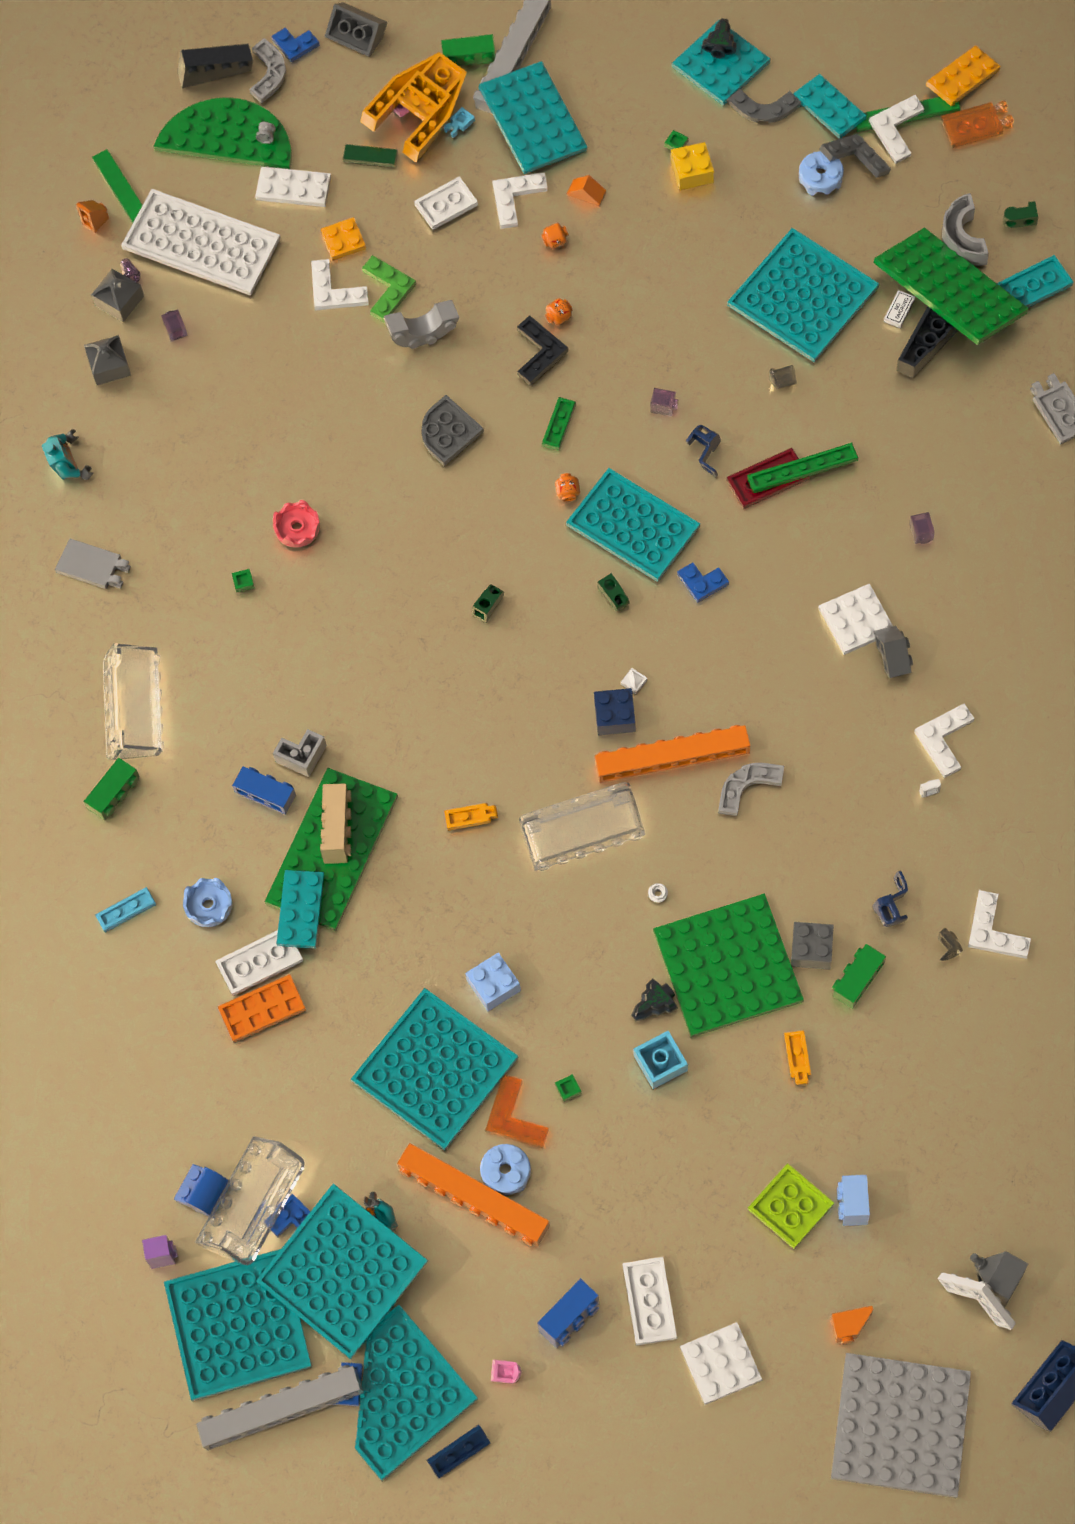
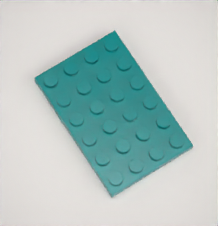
(532, 117)
(633, 524)

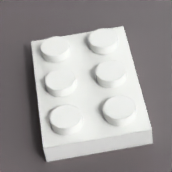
(446, 203)

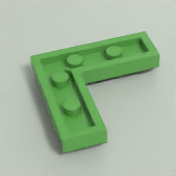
(398, 284)

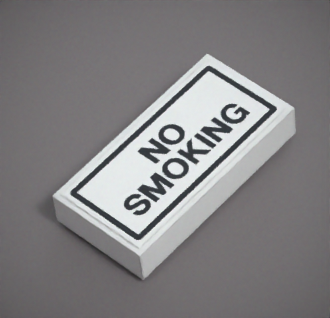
(899, 309)

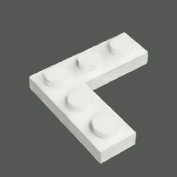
(885, 123)
(508, 188)
(327, 298)
(932, 735)
(986, 939)
(983, 1294)

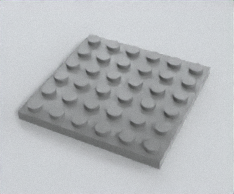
(901, 1425)

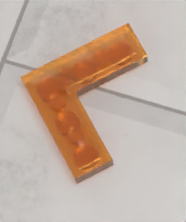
(503, 1125)

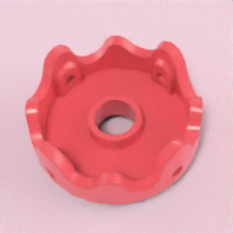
(296, 513)

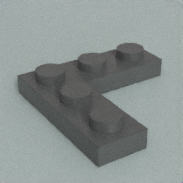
(856, 145)

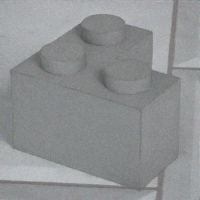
(301, 757)

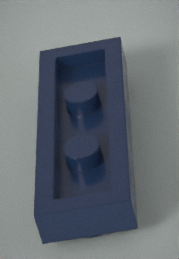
(458, 1451)

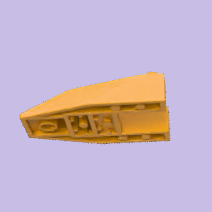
(425, 90)

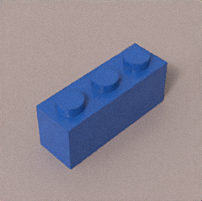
(264, 789)

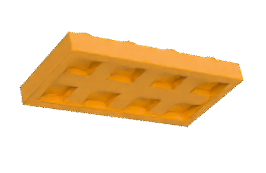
(963, 75)

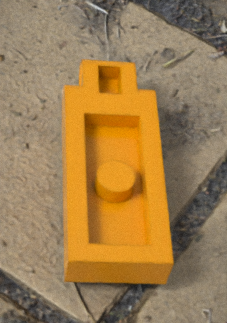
(470, 816)
(797, 1056)

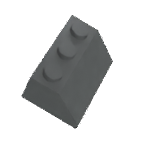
(355, 28)

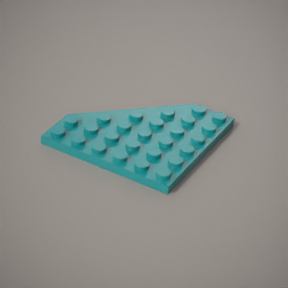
(406, 1394)

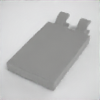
(1056, 407)
(91, 564)

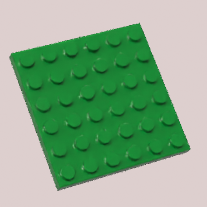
(728, 965)

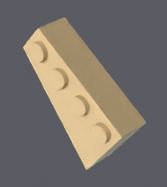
(335, 823)

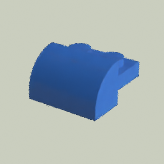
(201, 1189)

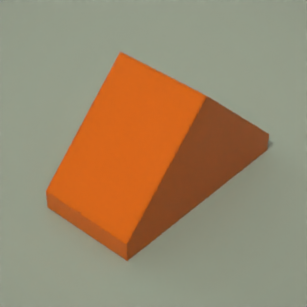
(587, 189)

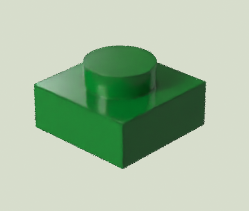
(676, 140)
(242, 580)
(568, 1088)

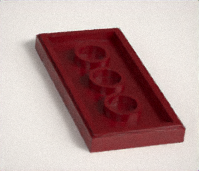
(742, 488)

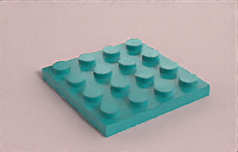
(723, 75)

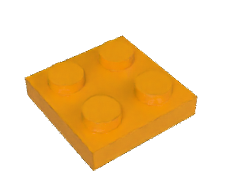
(343, 238)

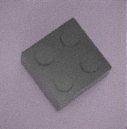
(812, 945)

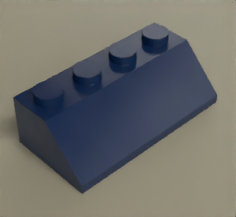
(1050, 1389)

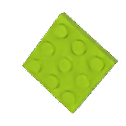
(790, 1206)

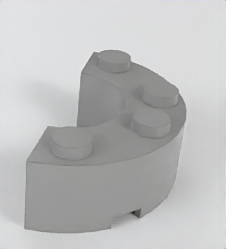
(955, 237)
(423, 329)

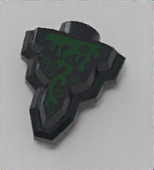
(720, 41)
(654, 1001)

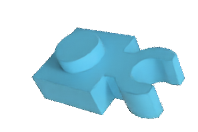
(460, 120)

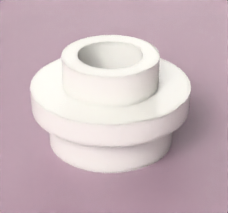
(658, 887)

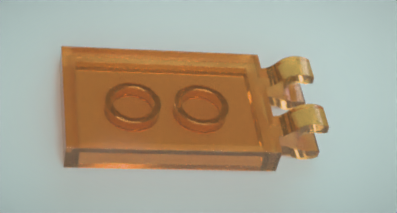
(976, 123)

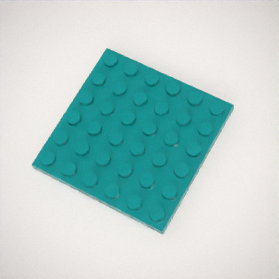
(803, 294)
(434, 1069)
(342, 1271)
(233, 1329)

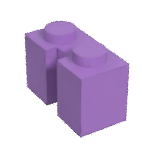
(159, 1251)

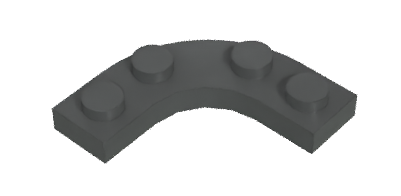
(763, 112)

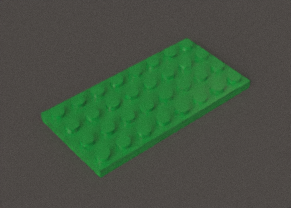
(951, 286)
(369, 814)

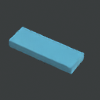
(125, 909)

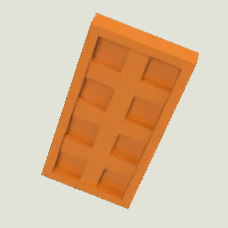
(261, 1008)

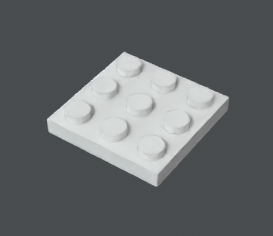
(855, 618)
(720, 1363)

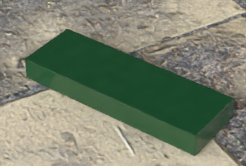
(370, 155)

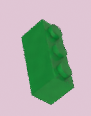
(469, 50)
(111, 789)
(858, 975)

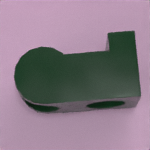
(1021, 216)
(613, 592)
(487, 603)

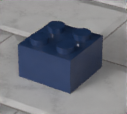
(614, 711)

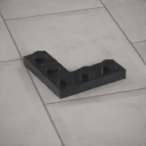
(550, 350)

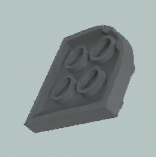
(448, 430)

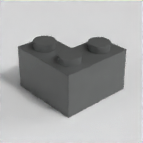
(894, 651)

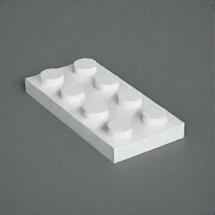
(293, 186)
(256, 963)
(649, 1301)

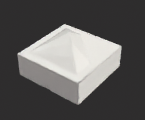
(634, 680)
(930, 788)

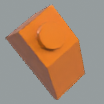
(92, 214)
(850, 1323)

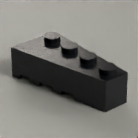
(213, 63)
(925, 342)

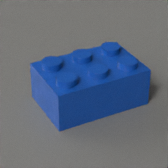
(569, 1314)

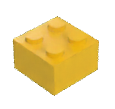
(692, 166)

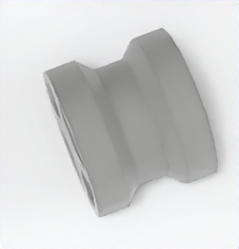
(265, 132)

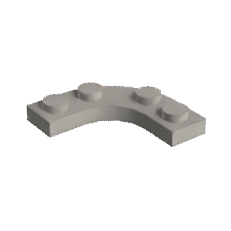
(275, 73)
(746, 776)

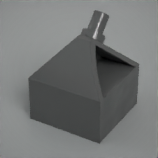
(117, 295)
(107, 360)
(1001, 1273)

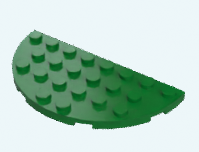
(225, 132)

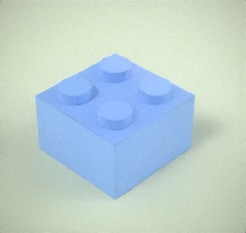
(493, 982)
(854, 1200)

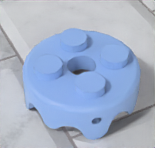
(817, 182)
(205, 890)
(507, 1183)

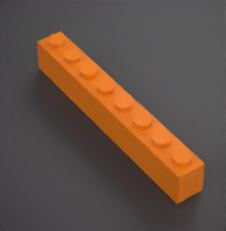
(672, 753)
(473, 1194)

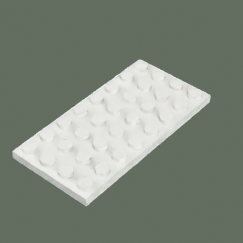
(201, 242)

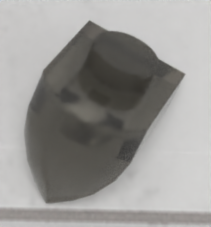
(782, 377)
(950, 941)

